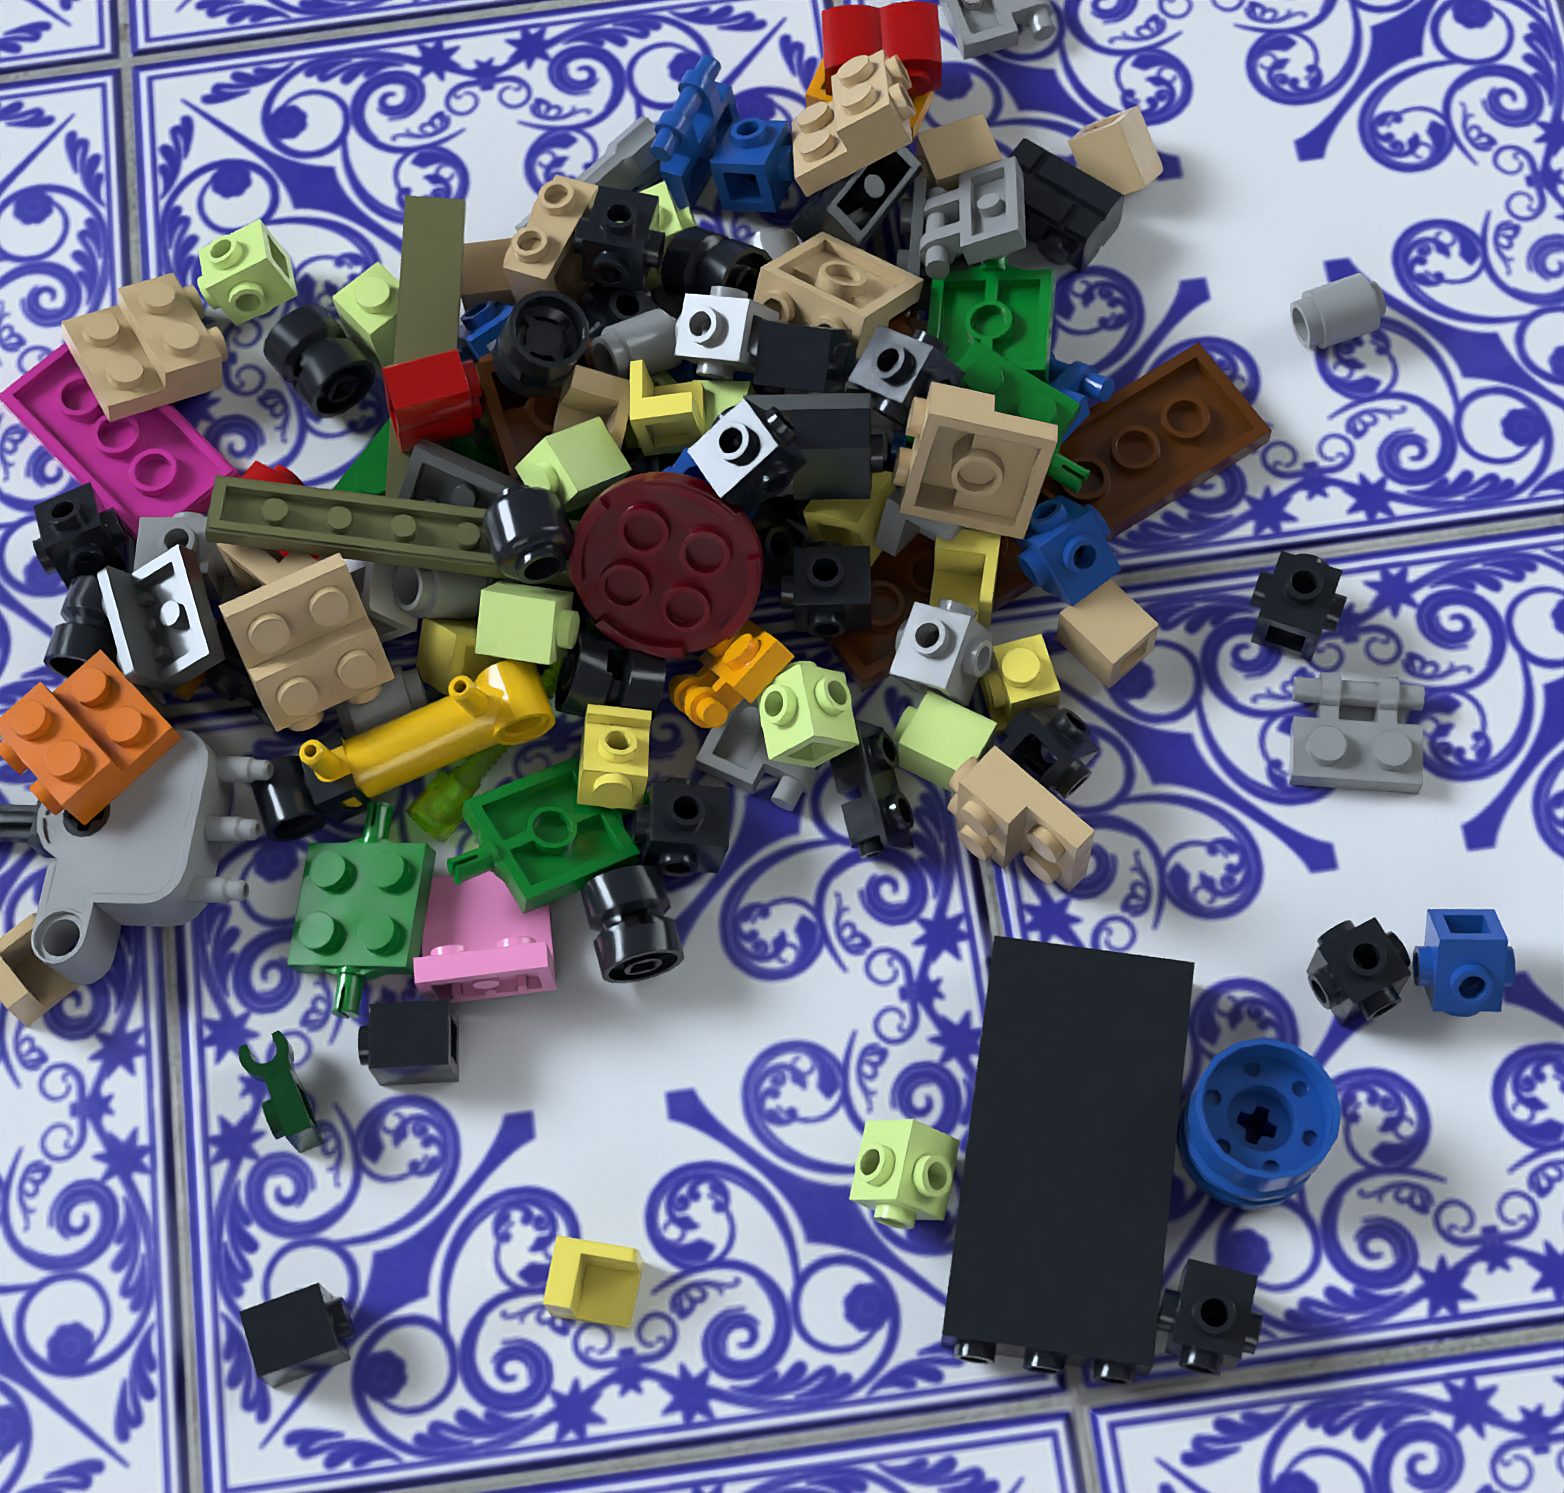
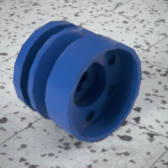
(1281, 1096)

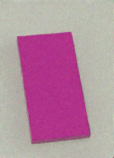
(136, 464)

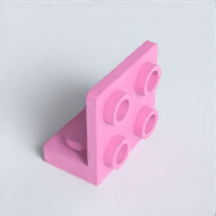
(483, 943)

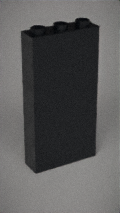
(1069, 1160)

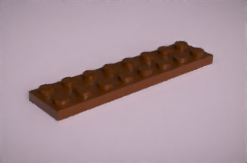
(1141, 455)

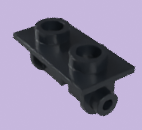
(882, 811)

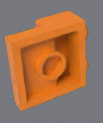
(84, 738)

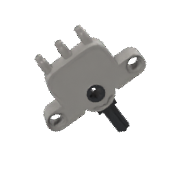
(139, 859)

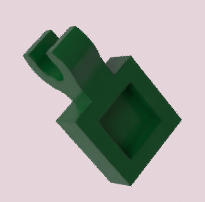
(289, 1108)

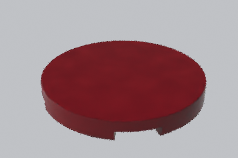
(666, 564)

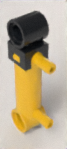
(344, 775)

